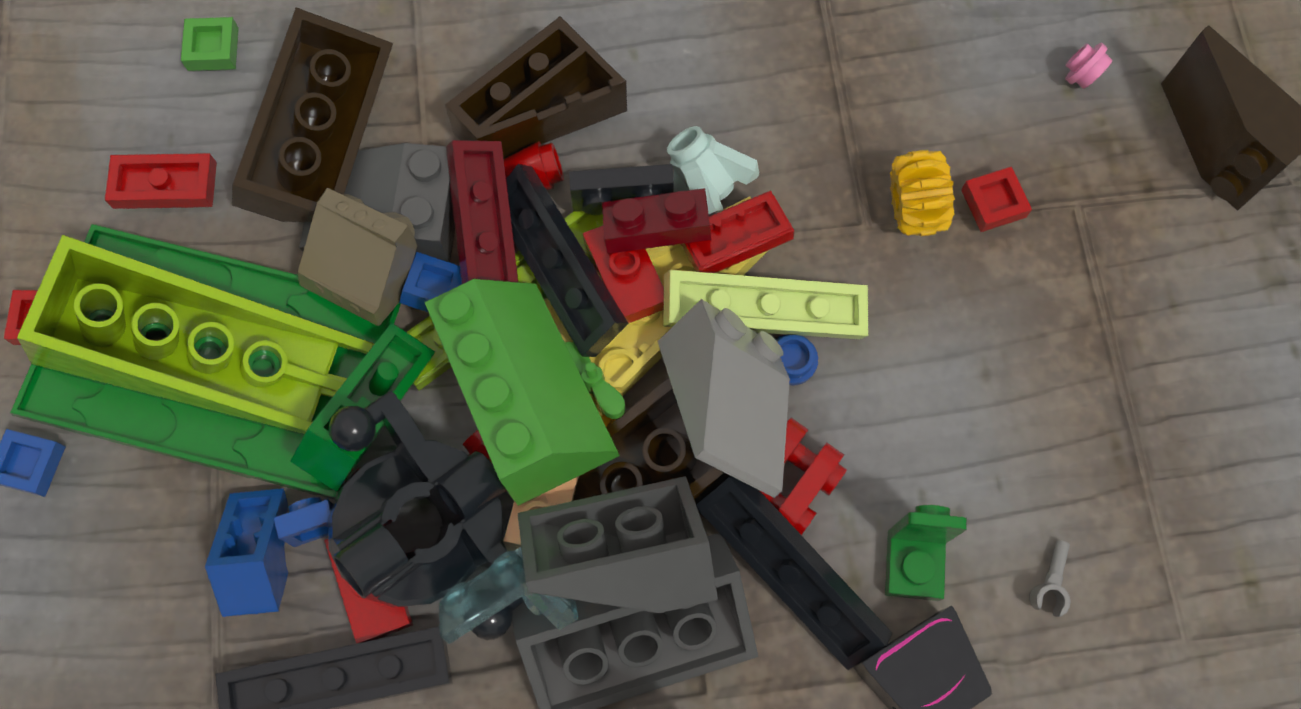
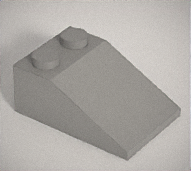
(730, 394)

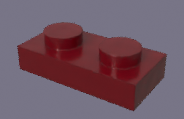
(656, 221)

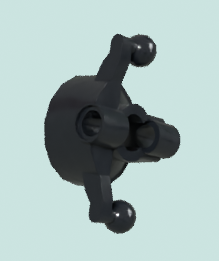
(457, 484)

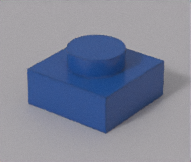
(428, 279)
(28, 462)
(304, 522)

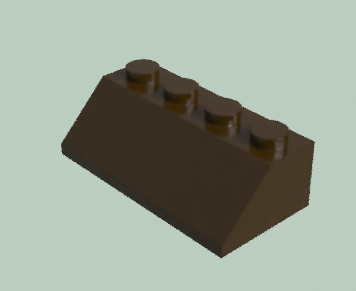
(310, 118)

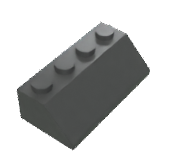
(628, 651)

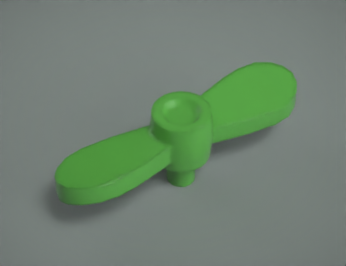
(607, 397)

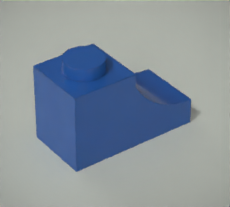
(247, 556)

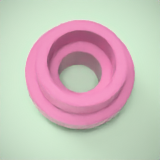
(1087, 65)

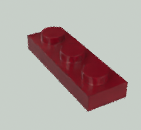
(481, 211)

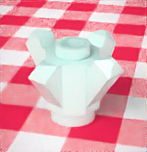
(708, 164)

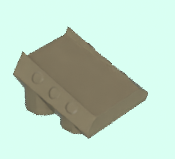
(357, 256)

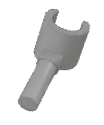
(1054, 582)

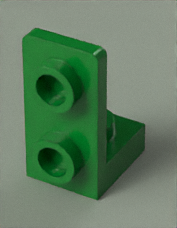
(919, 552)

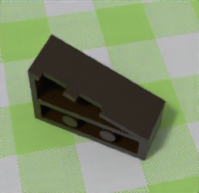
(539, 93)

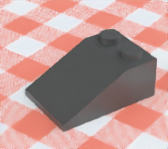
(411, 183)
(621, 549)

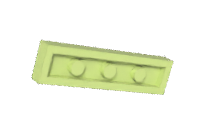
(772, 303)

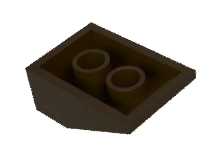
(1232, 118)
(651, 450)

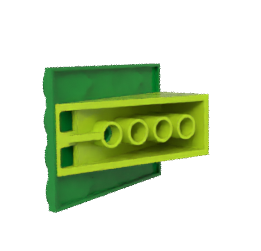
(226, 387)

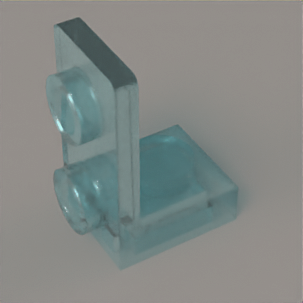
(492, 591)

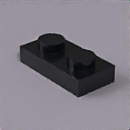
(596, 186)

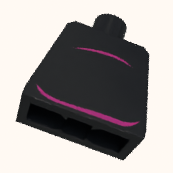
(928, 667)

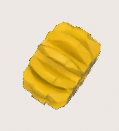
(922, 193)

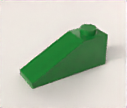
(388, 366)

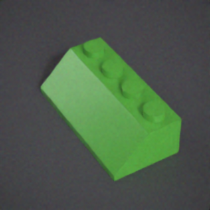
(520, 385)

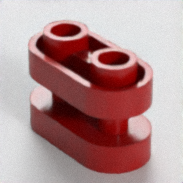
(821, 473)

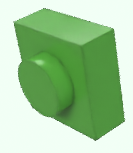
(209, 44)

